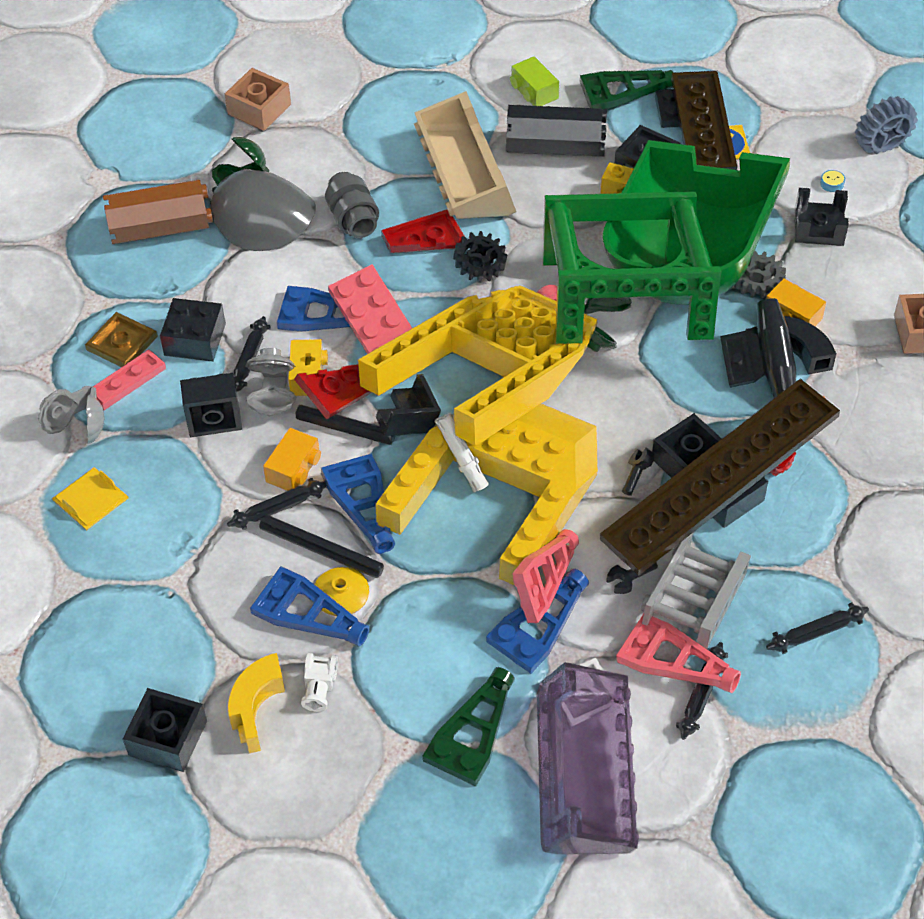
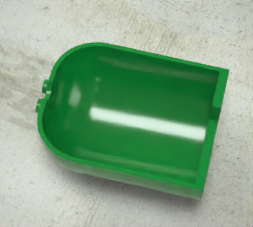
(729, 209)

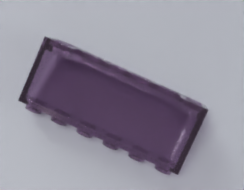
(586, 762)

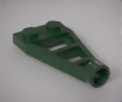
(599, 95)
(458, 758)

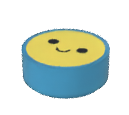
(832, 180)

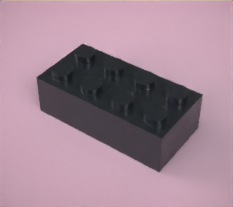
(687, 442)

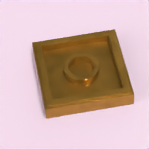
(121, 340)

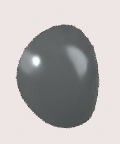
(260, 210)

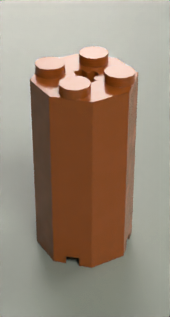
(157, 211)

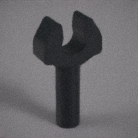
(640, 462)
(627, 576)

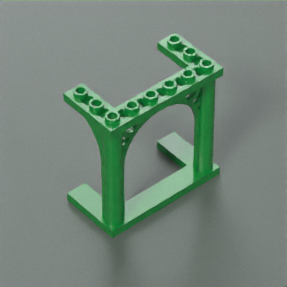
(683, 245)

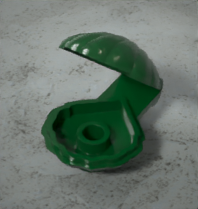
(252, 149)
(600, 338)

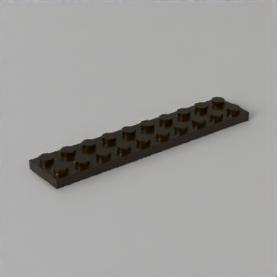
(718, 476)

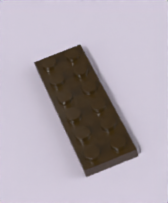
(704, 118)

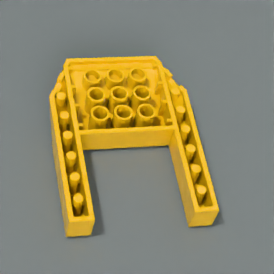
(501, 332)
(537, 453)

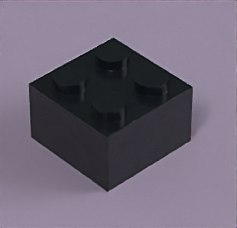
(192, 329)
(211, 405)
(165, 729)

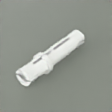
(467, 462)

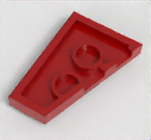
(425, 233)
(333, 389)

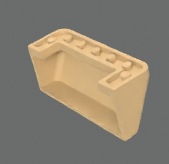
(463, 160)

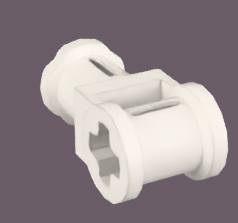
(318, 678)

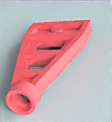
(533, 596)
(644, 642)

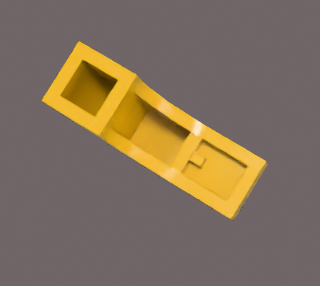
(249, 691)

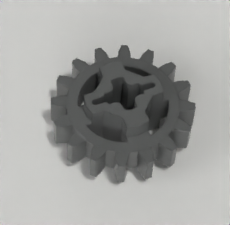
(759, 273)

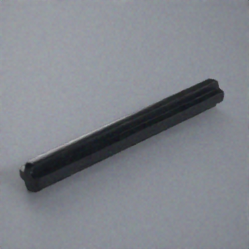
(321, 546)

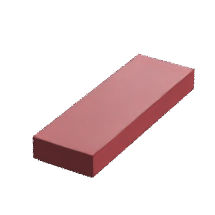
(128, 378)

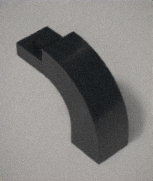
(809, 345)

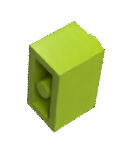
(534, 82)

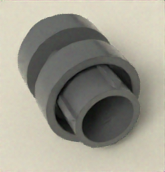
(352, 204)

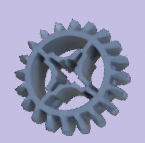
(886, 125)

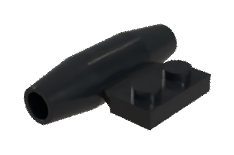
(766, 353)

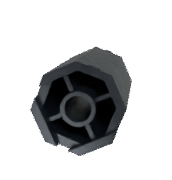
(556, 130)

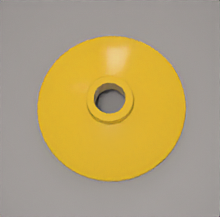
(352, 595)

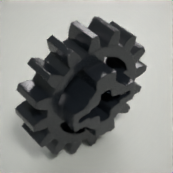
(480, 256)

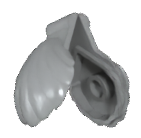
(273, 396)
(62, 405)

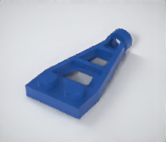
(296, 306)
(352, 474)
(281, 592)
(522, 647)

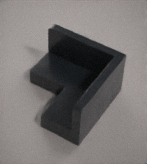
(414, 410)

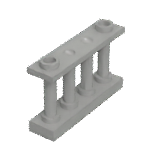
(714, 607)

